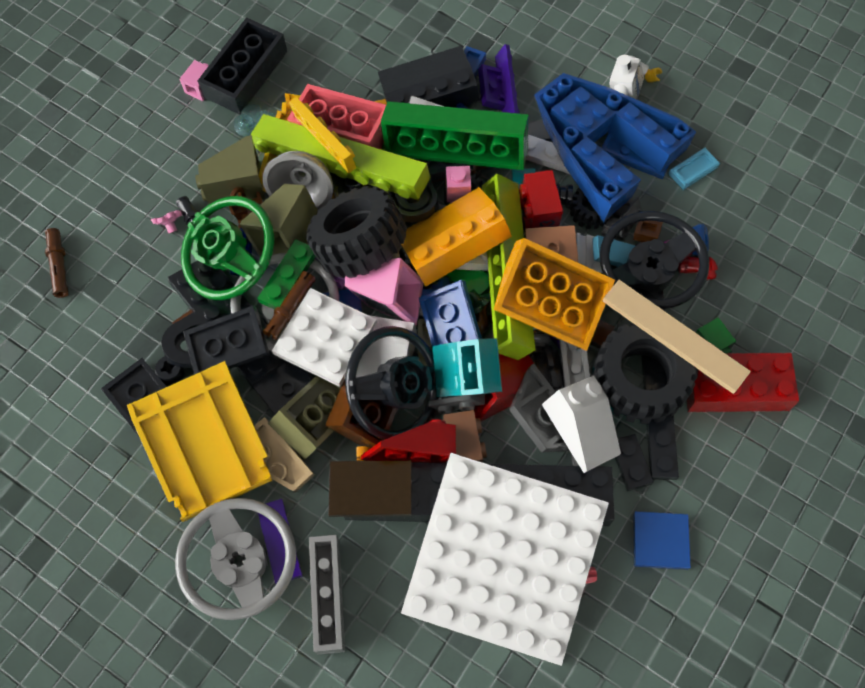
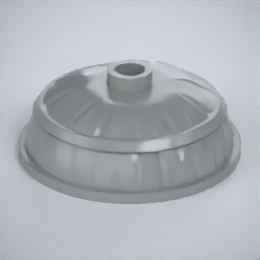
(300, 169)

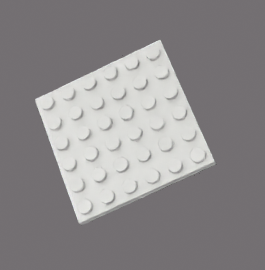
(505, 558)

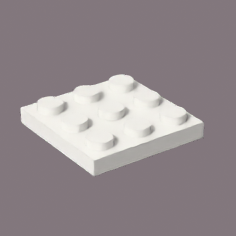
(323, 336)

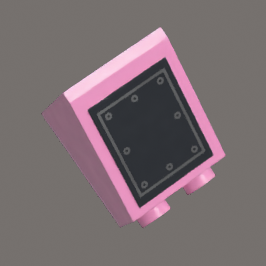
(390, 290)

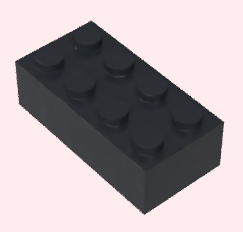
(242, 65)

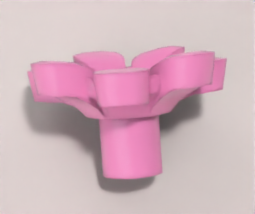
(168, 220)

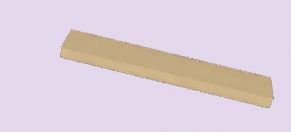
(676, 336)

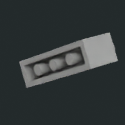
(326, 595)

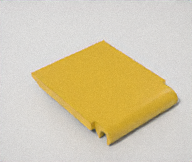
(201, 441)

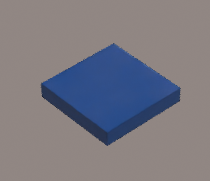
(661, 540)

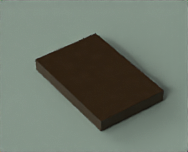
(369, 488)

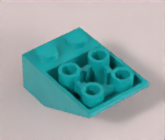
(467, 367)

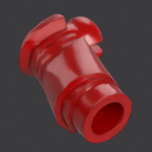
(691, 265)

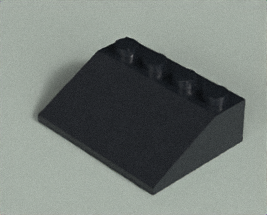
(437, 78)

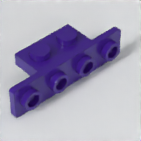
(498, 83)

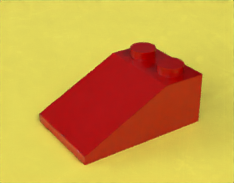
(424, 443)

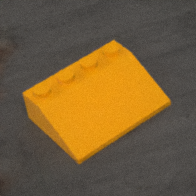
(455, 235)
(552, 293)

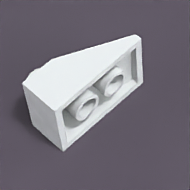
(385, 348)
(584, 422)

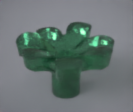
(479, 300)

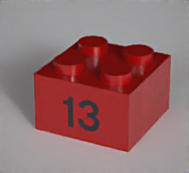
(540, 200)

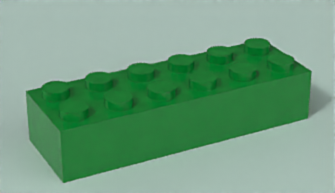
(456, 135)

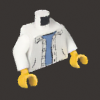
(629, 75)

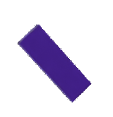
(275, 543)

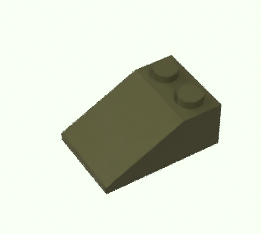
(305, 416)

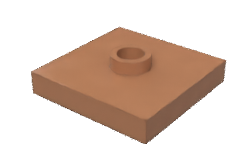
(558, 239)

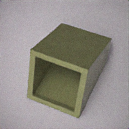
(229, 169)
(290, 215)

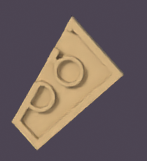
(282, 460)

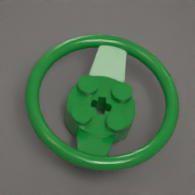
(223, 247)

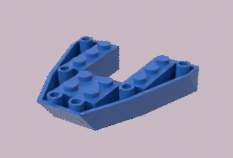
(582, 112)

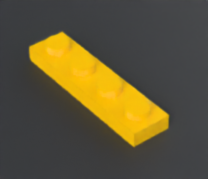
(329, 140)

